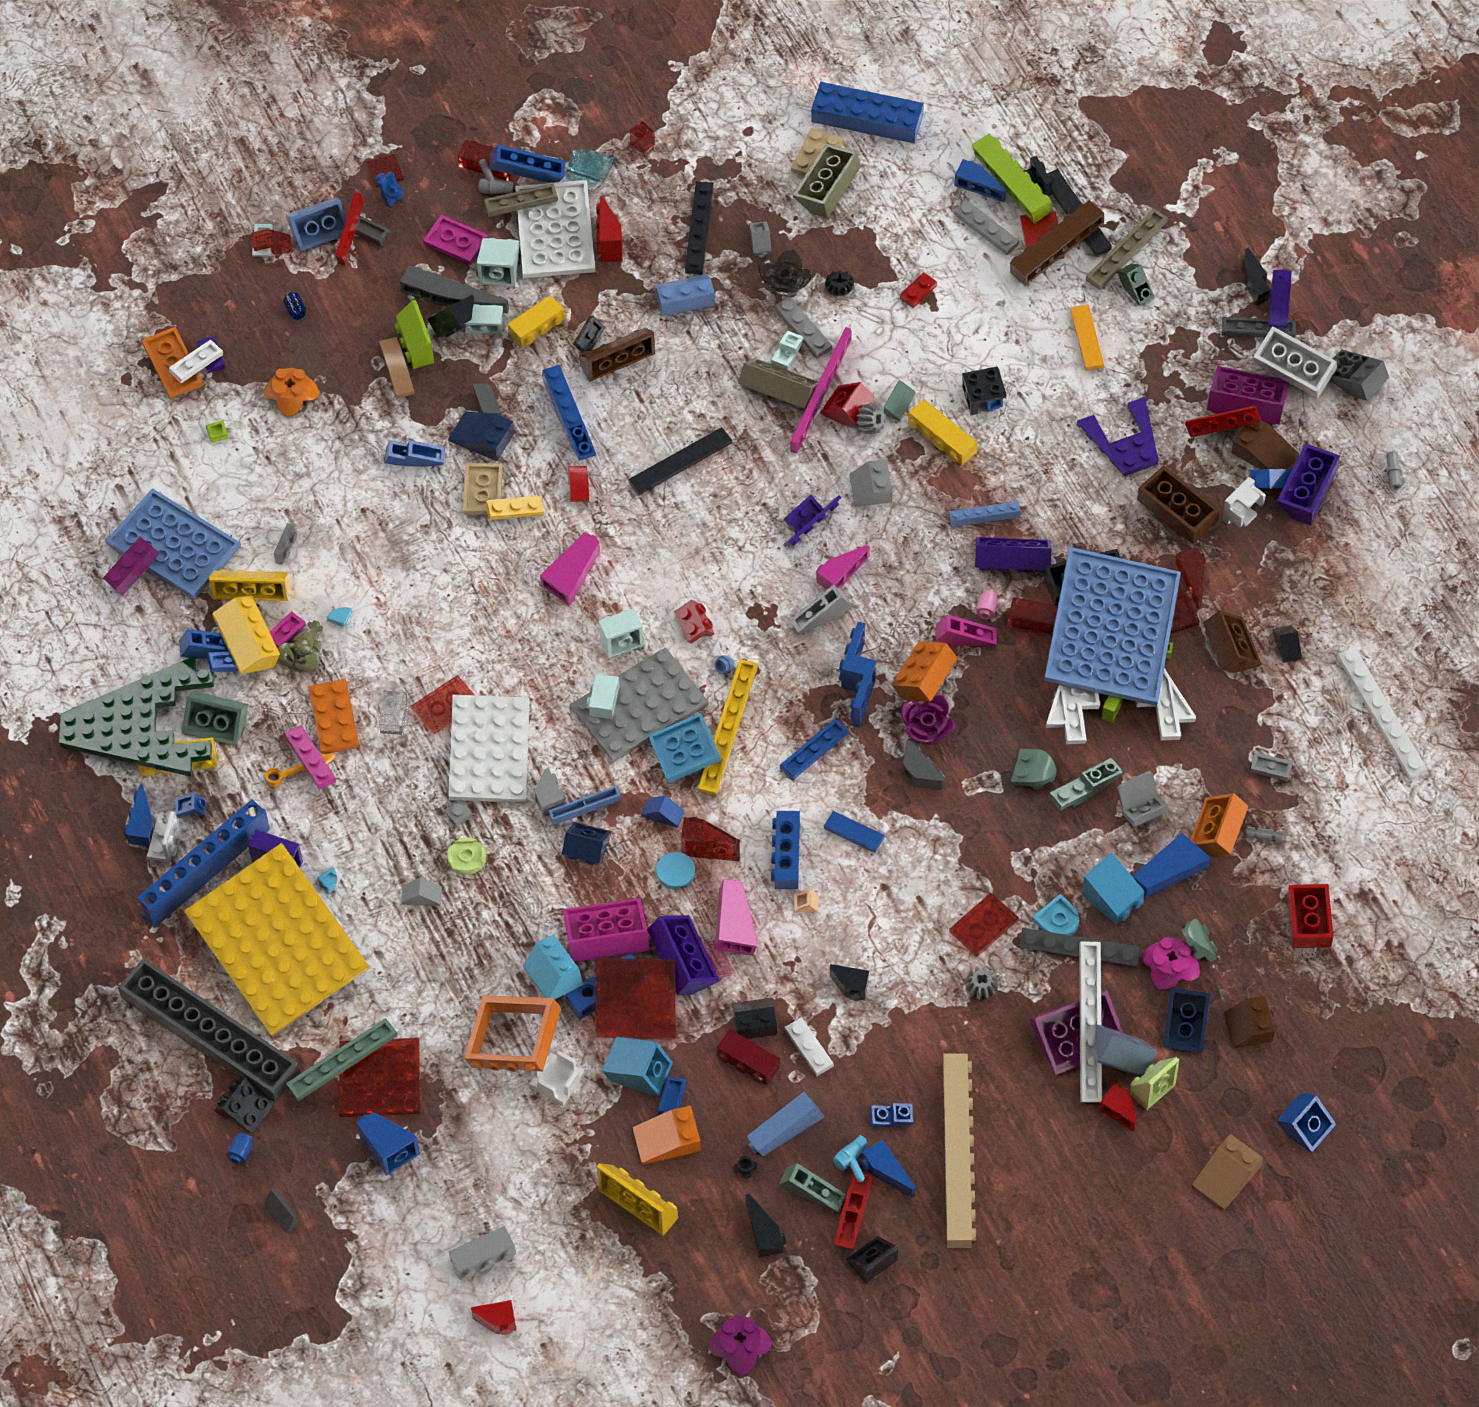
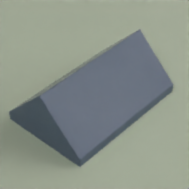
(1123, 1051)

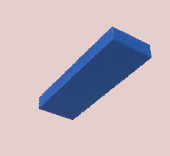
(854, 831)

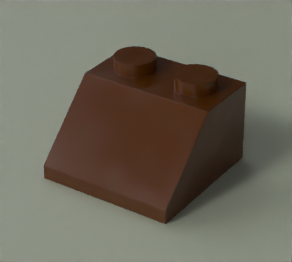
(1250, 1022)

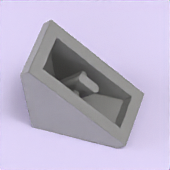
(421, 893)

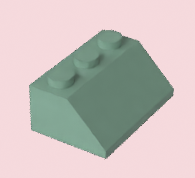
(214, 717)

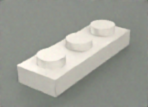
(195, 361)
(809, 1046)

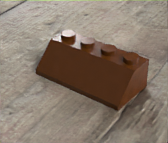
(618, 354)

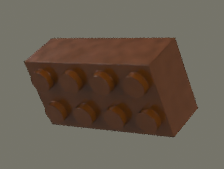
(1178, 504)

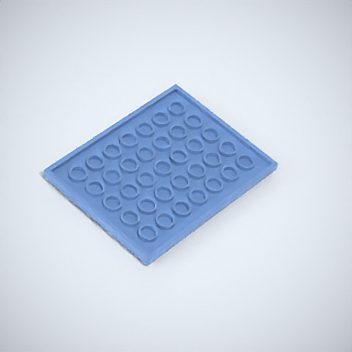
(1112, 626)

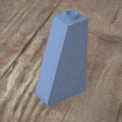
(785, 1124)

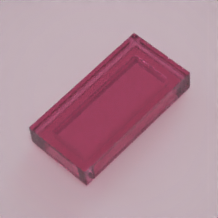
(718, 959)

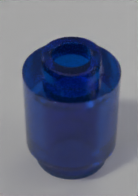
(295, 305)

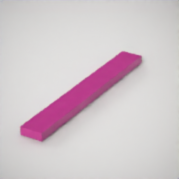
(821, 390)

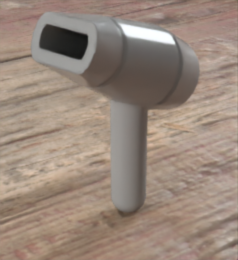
(490, 185)

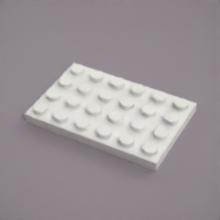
(557, 234)
(489, 748)

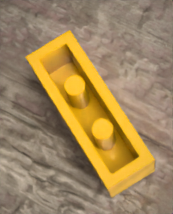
(536, 321)

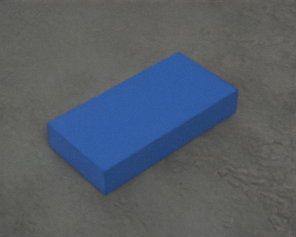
(672, 1094)

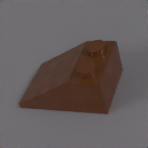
(1263, 447)

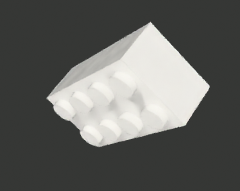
(1295, 362)

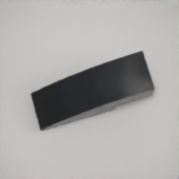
(1255, 278)

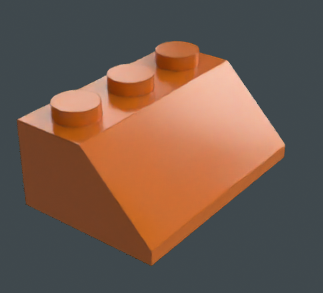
(1219, 824)

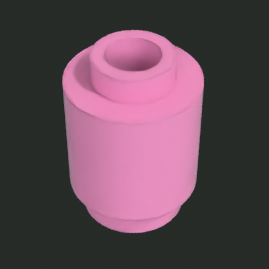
(987, 604)

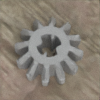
(871, 418)
(981, 983)

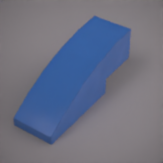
(414, 454)

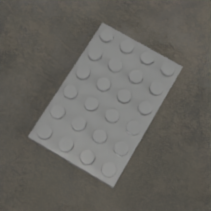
(648, 700)

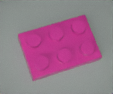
(455, 239)

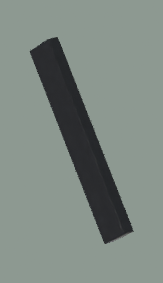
(1069, 203)
(680, 461)

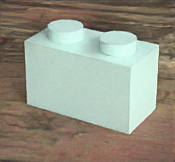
(486, 320)
(603, 696)

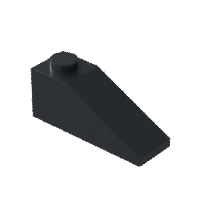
(765, 1230)

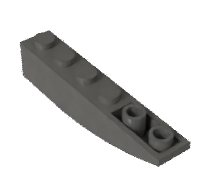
(444, 291)

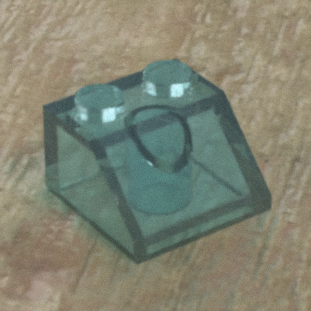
(590, 164)

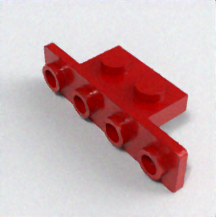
(1223, 421)

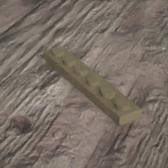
(1127, 248)

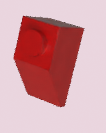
(1119, 1106)
(496, 1317)

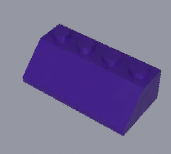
(1308, 483)
(1012, 554)
(679, 941)

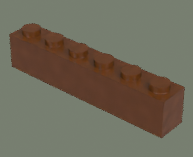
(1056, 242)

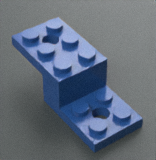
(857, 674)

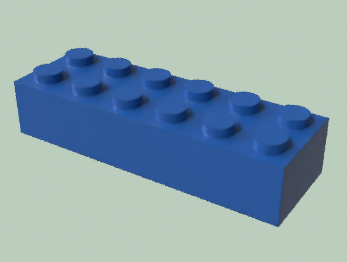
(867, 112)

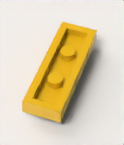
(514, 507)

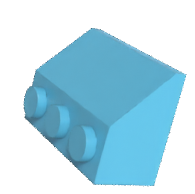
(552, 968)

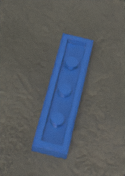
(814, 749)

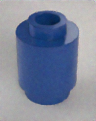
(239, 1148)

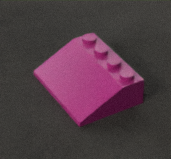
(606, 930)

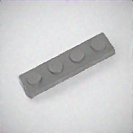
(986, 227)
(803, 326)

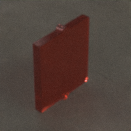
(384, 165)

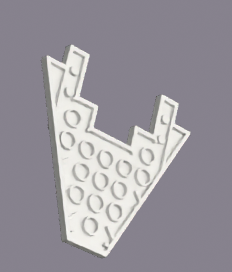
(1070, 701)

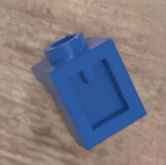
(190, 804)

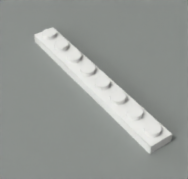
(1382, 713)
(1090, 1017)

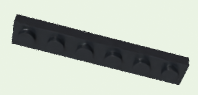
(699, 228)

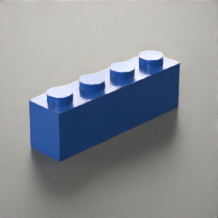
(527, 164)

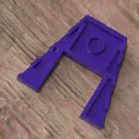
(1129, 453)

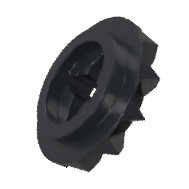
(845, 287)

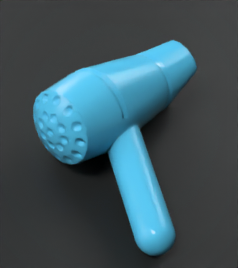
(847, 1157)

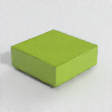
(217, 431)

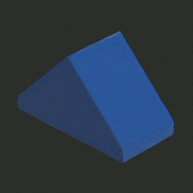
(663, 810)

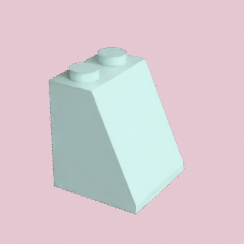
(498, 262)

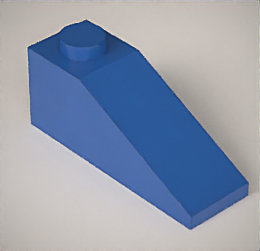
(977, 180)
(1269, 477)
(200, 643)
(884, 1166)

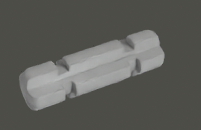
(1264, 834)

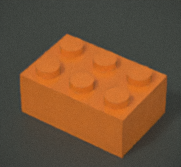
(924, 671)

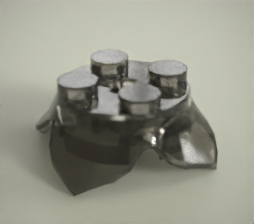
(787, 265)

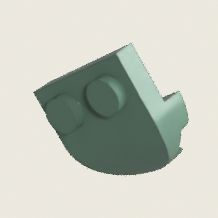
(1033, 769)
(1197, 938)

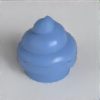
(724, 664)

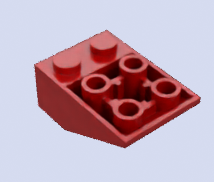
(608, 234)

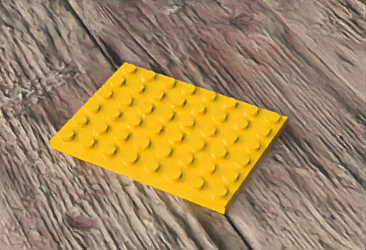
(277, 939)

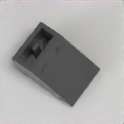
(1359, 374)

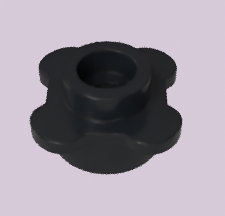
(745, 1161)

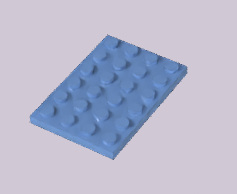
(185, 542)

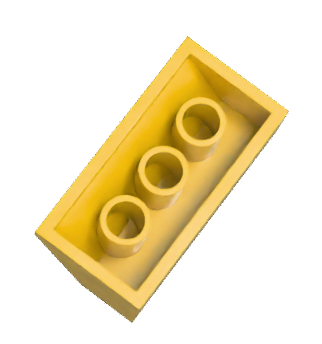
(241, 583)
(246, 635)

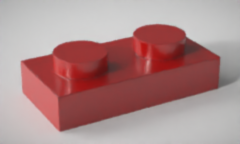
(918, 290)

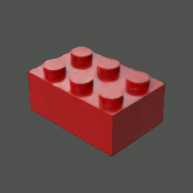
(1310, 916)

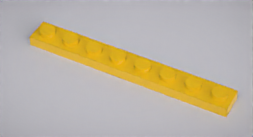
(729, 725)

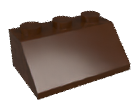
(1231, 642)

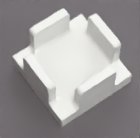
(1238, 504)
(558, 1077)

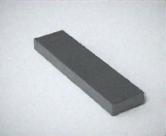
(1252, 327)

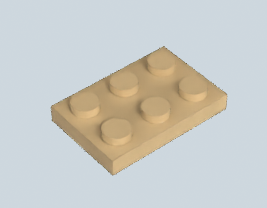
(811, 149)
(481, 484)

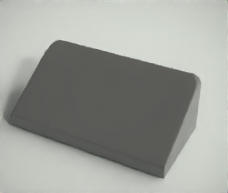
(486, 399)
(281, 1211)

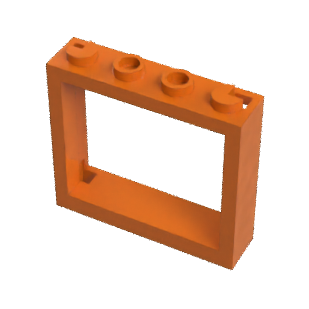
(513, 1004)

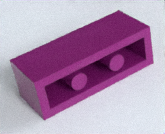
(131, 565)

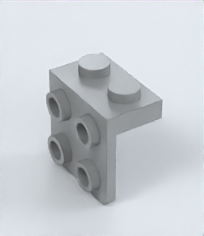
(1140, 799)

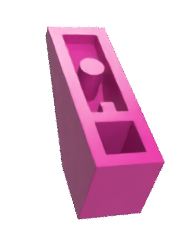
(841, 568)
(963, 632)

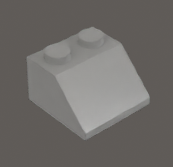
(871, 483)

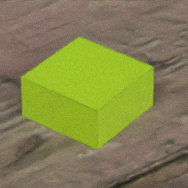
(1111, 708)

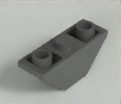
(920, 769)

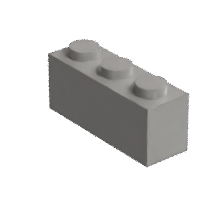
(482, 1253)

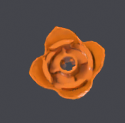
(290, 399)

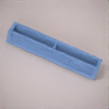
(984, 514)
(584, 805)

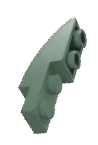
(1086, 786)

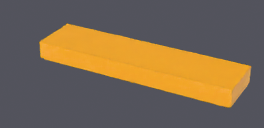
(1087, 337)

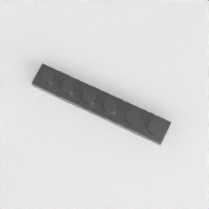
(1069, 945)

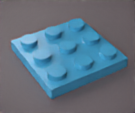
(684, 747)

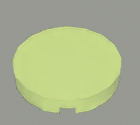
(466, 856)

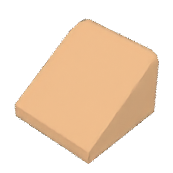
(806, 901)

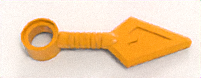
(291, 771)

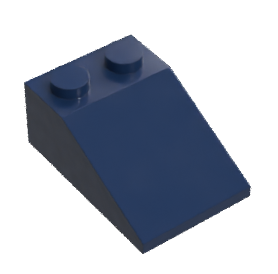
(483, 433)
(1187, 1020)

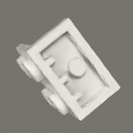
(164, 840)

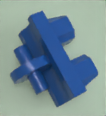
(389, 188)

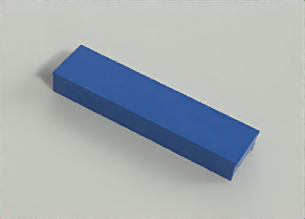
(205, 864)

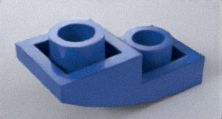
(891, 1116)

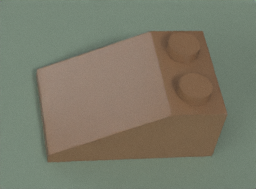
(1227, 1172)

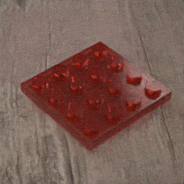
(635, 998)
(383, 1081)

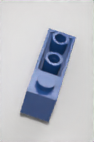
(141, 824)

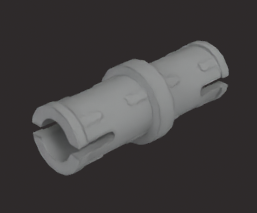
(1394, 470)

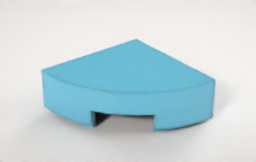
(339, 616)
(328, 880)

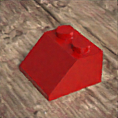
(845, 403)

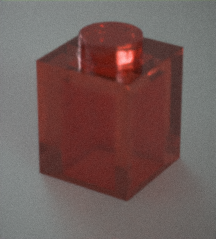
(642, 137)

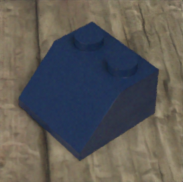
(586, 843)

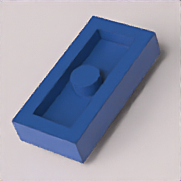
(221, 662)

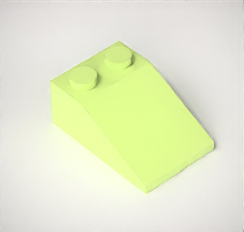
(1155, 1082)

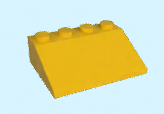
(636, 1199)

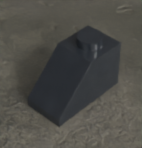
(850, 981)

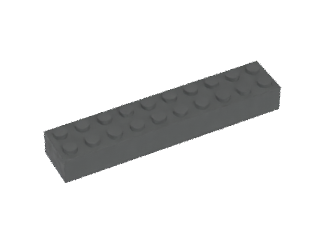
(208, 1029)

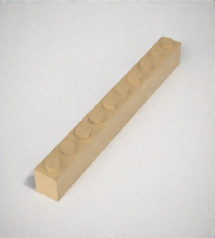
(957, 1151)

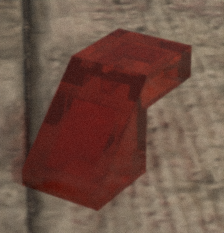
(270, 238)

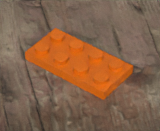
(164, 351)
(333, 716)

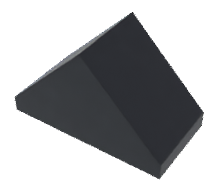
(1288, 643)

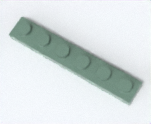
(341, 1059)

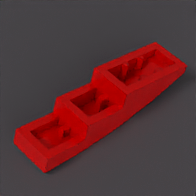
(853, 1212)

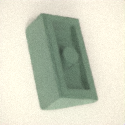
(898, 401)

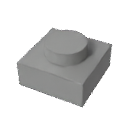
(458, 813)

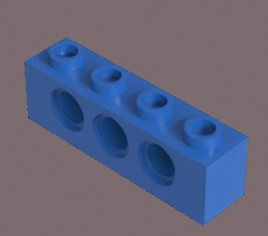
(789, 822)
(581, 1005)

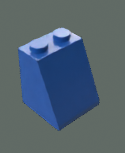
(387, 1142)

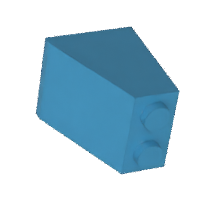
(1112, 889)
(638, 1065)

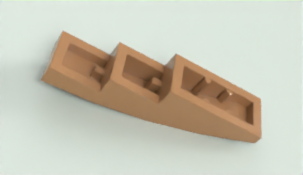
(396, 367)

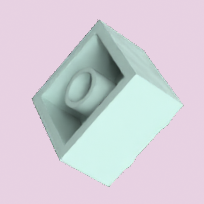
(621, 632)

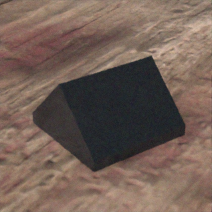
(873, 1258)

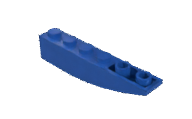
(567, 412)

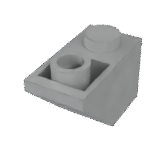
(547, 793)

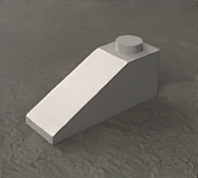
(822, 610)

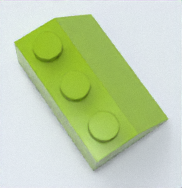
(414, 336)

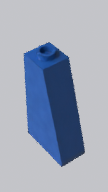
(1172, 864)

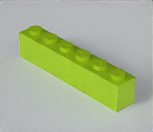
(1012, 178)

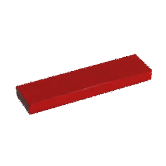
(349, 228)

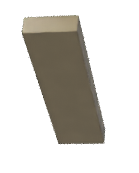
(521, 200)

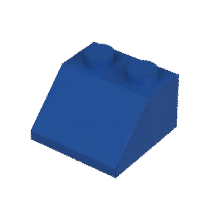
(1306, 1121)

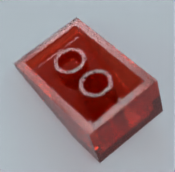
(707, 841)

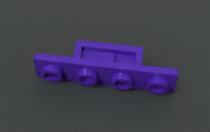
(806, 514)

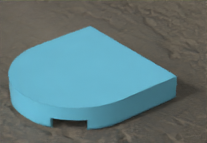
(1058, 917)

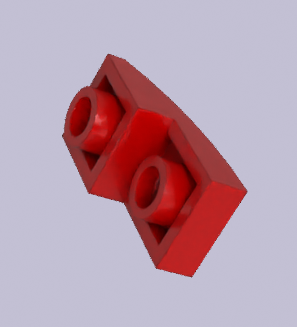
(578, 483)

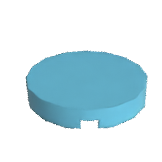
(675, 870)

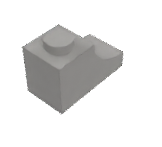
(760, 237)

